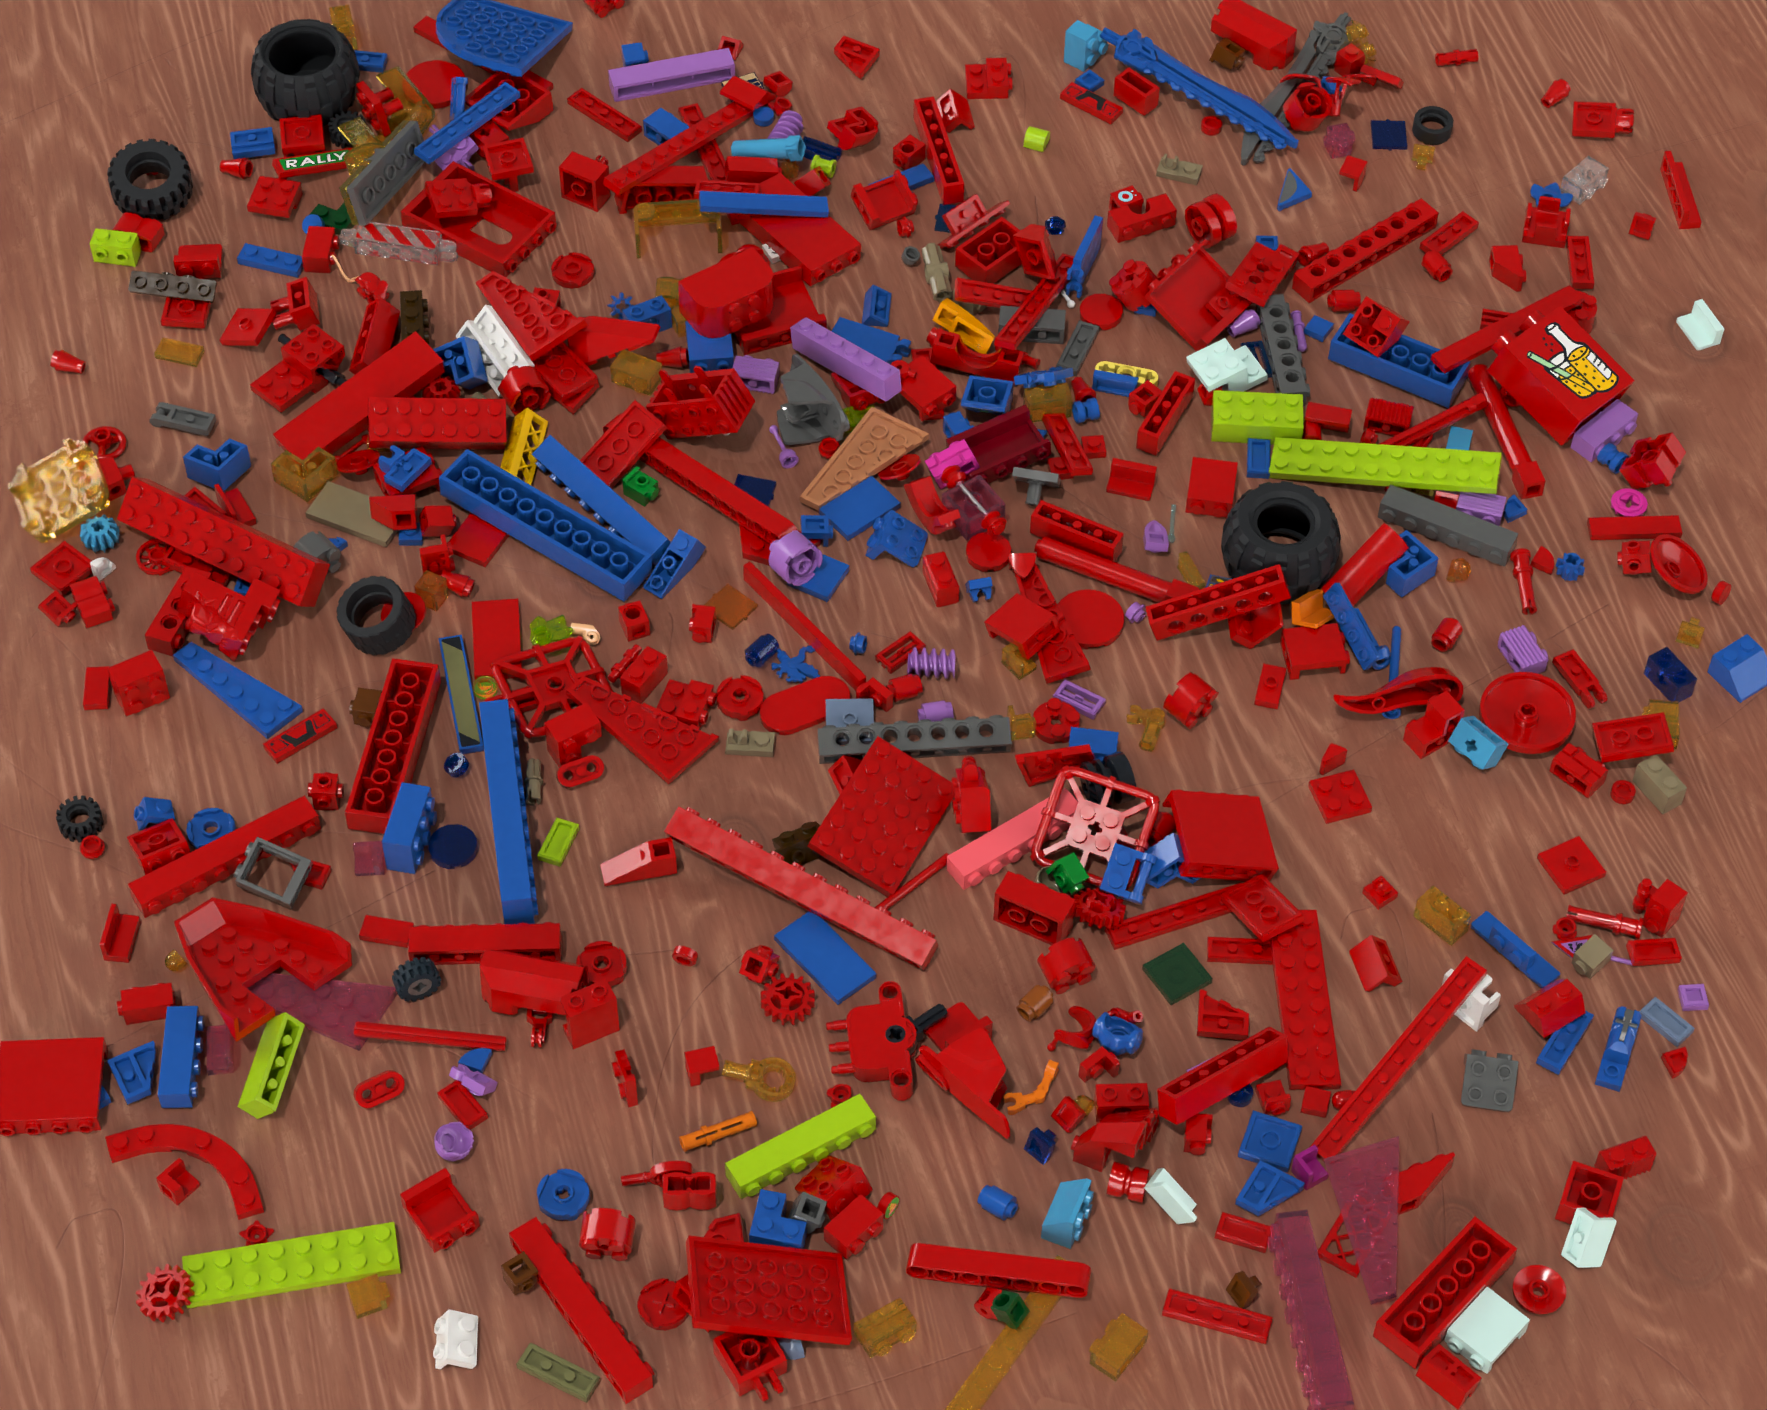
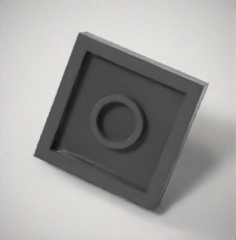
(1036, 480)

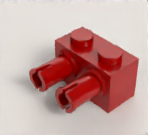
(301, 305)

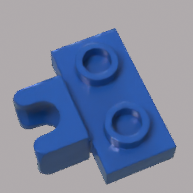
(402, 468)

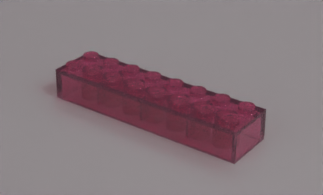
(1309, 1313)

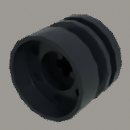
(1113, 765)

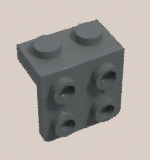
(1489, 1081)

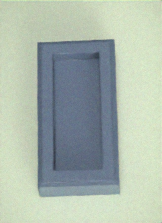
(1666, 1022)

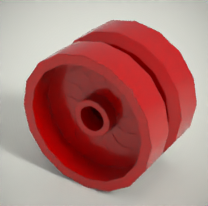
(1211, 220)

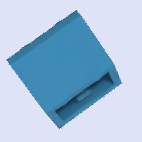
(1067, 1212)

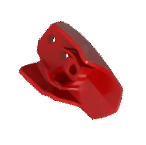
(972, 1073)

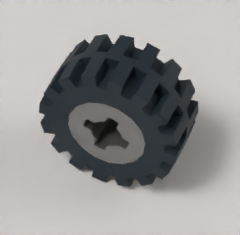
(416, 979)

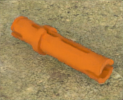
(689, 1141)

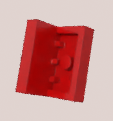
(507, 161)

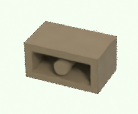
(1659, 784)

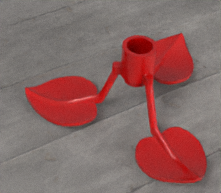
(1348, 79)

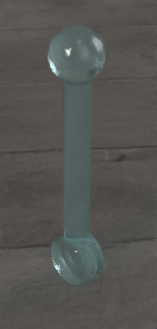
(1171, 538)

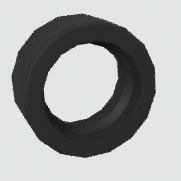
(1434, 114)

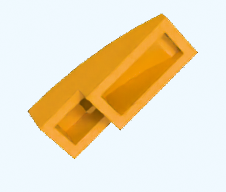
(965, 324)

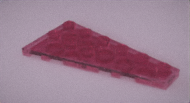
(330, 1008)
(1368, 1201)

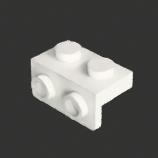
(456, 1340)

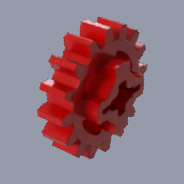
(1099, 908)
(787, 999)
(165, 1293)

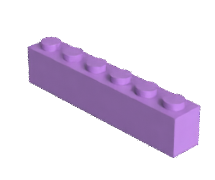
(671, 74)
(846, 359)

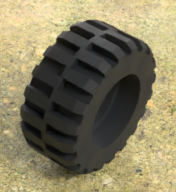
(146, 158)

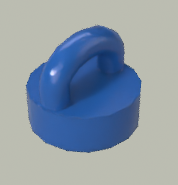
(1384, 652)

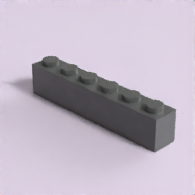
(1447, 525)

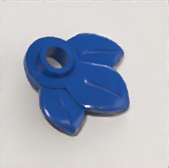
(1550, 191)

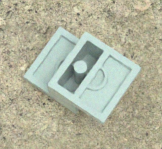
(1228, 367)

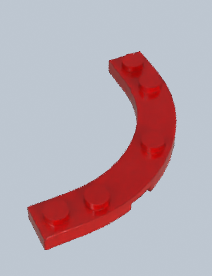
(197, 1145)

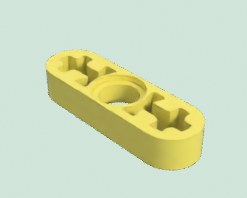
(1142, 373)

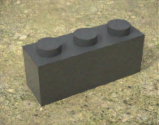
(1047, 330)

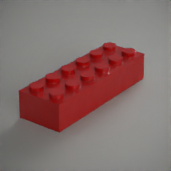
(437, 423)
(1444, 1292)

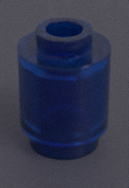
(761, 650)

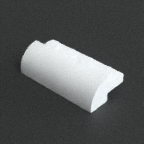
(496, 344)

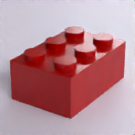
(989, 253)
(1033, 908)

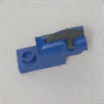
(1618, 1048)

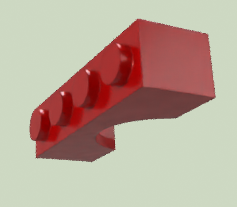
(953, 353)

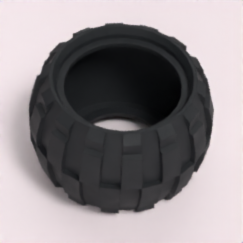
(305, 70)
(1288, 511)

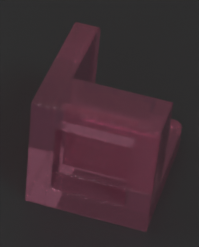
(369, 858)

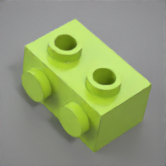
(115, 247)

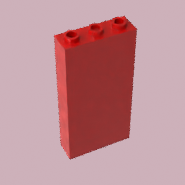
(812, 242)

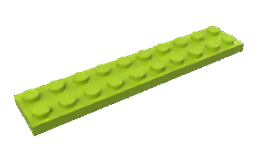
(1385, 465)

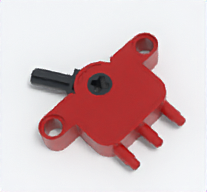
(883, 1040)

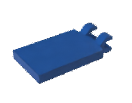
(1085, 256)
(873, 340)

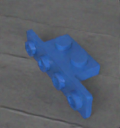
(1353, 626)
(1515, 949)

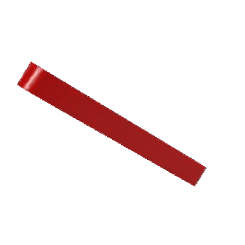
(715, 490)

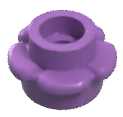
(1135, 612)

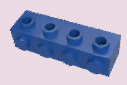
(180, 1057)

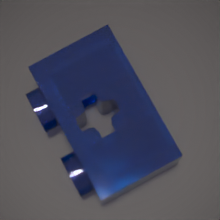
(1670, 675)

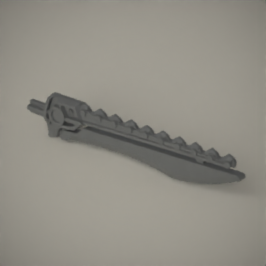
(1329, 40)

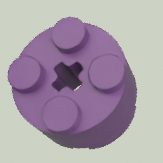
(794, 558)

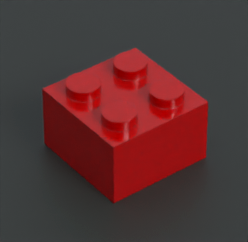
(138, 683)
(1589, 1189)

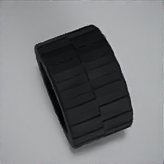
(364, 596)

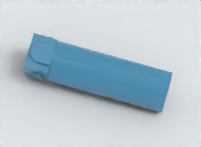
(780, 148)

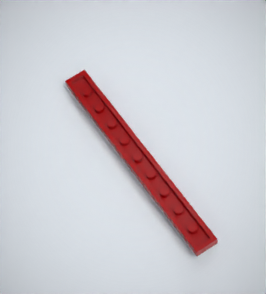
(677, 147)
(1399, 1058)

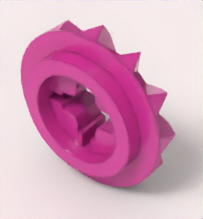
(1622, 496)

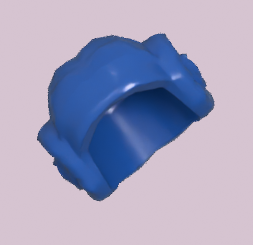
(1117, 1034)

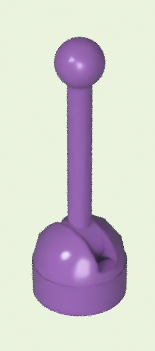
(785, 453)

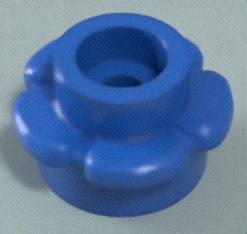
(858, 643)

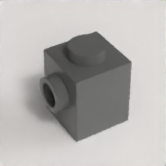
(808, 1209)

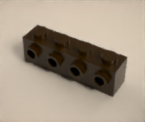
(413, 314)

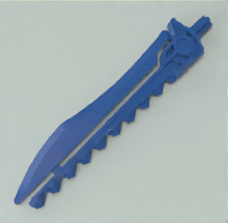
(1149, 59)

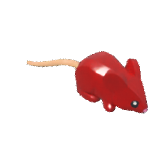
(369, 285)

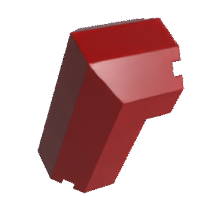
(1261, 34)
(528, 982)

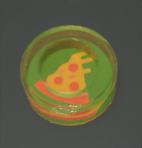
(485, 687)

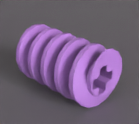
(788, 125)
(931, 662)

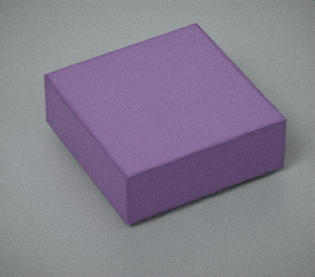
(1693, 997)

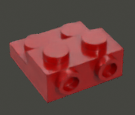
(988, 79)
(853, 394)
(688, 701)
(158, 845)

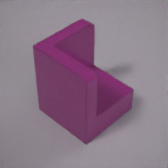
(1308, 1168)

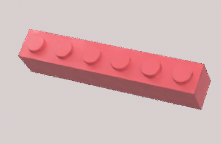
(1006, 843)

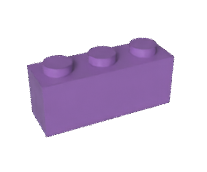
(1604, 428)

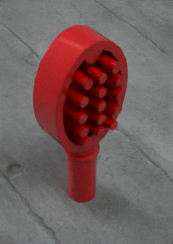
(656, 1173)

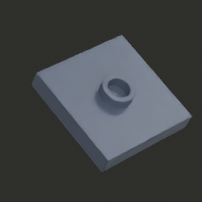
(849, 711)

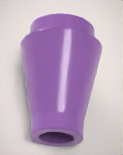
(1244, 323)

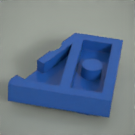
(135, 1071)
(1267, 1189)

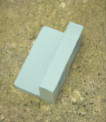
(1701, 326)
(1171, 1197)
(1588, 1239)

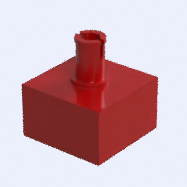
(583, 180)

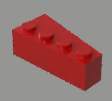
(669, 184)

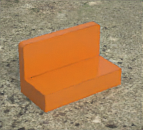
(1309, 610)

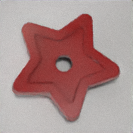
(780, 105)
(256, 1229)

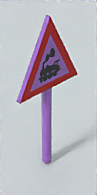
(1572, 945)

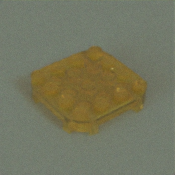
(60, 490)

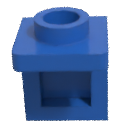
(153, 811)

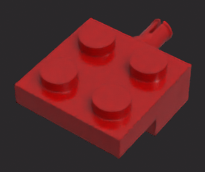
(275, 196)

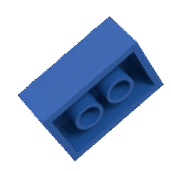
(409, 828)

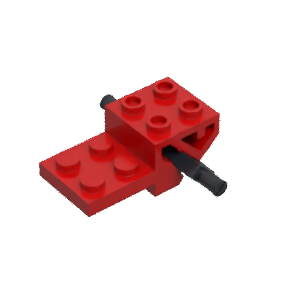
(306, 366)

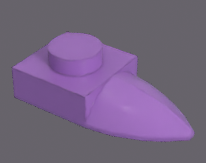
(1155, 537)

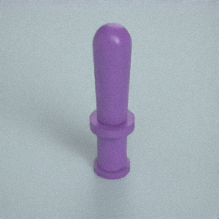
(1299, 330)

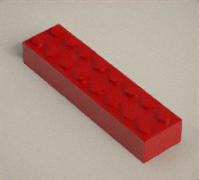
(393, 743)

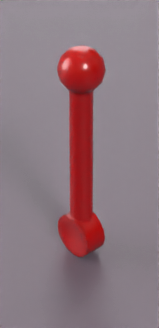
(363, 441)

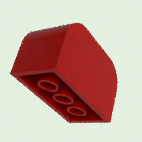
(727, 295)

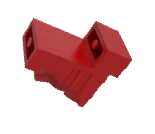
(226, 615)

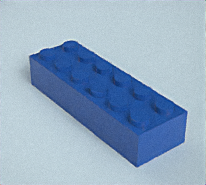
(1403, 365)

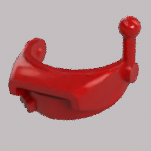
(1076, 1039)

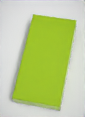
(558, 842)

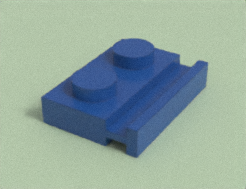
(252, 143)

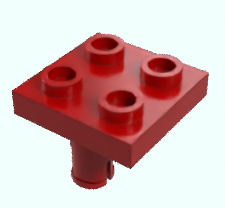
(374, 106)

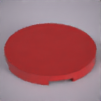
(434, 80)
(1093, 617)

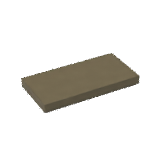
(350, 513)

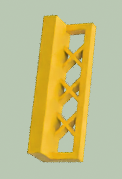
(518, 444)

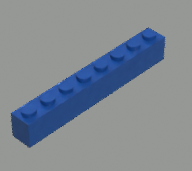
(600, 498)

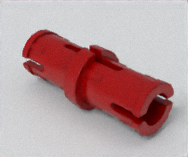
(1456, 57)

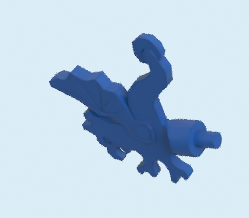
(793, 665)

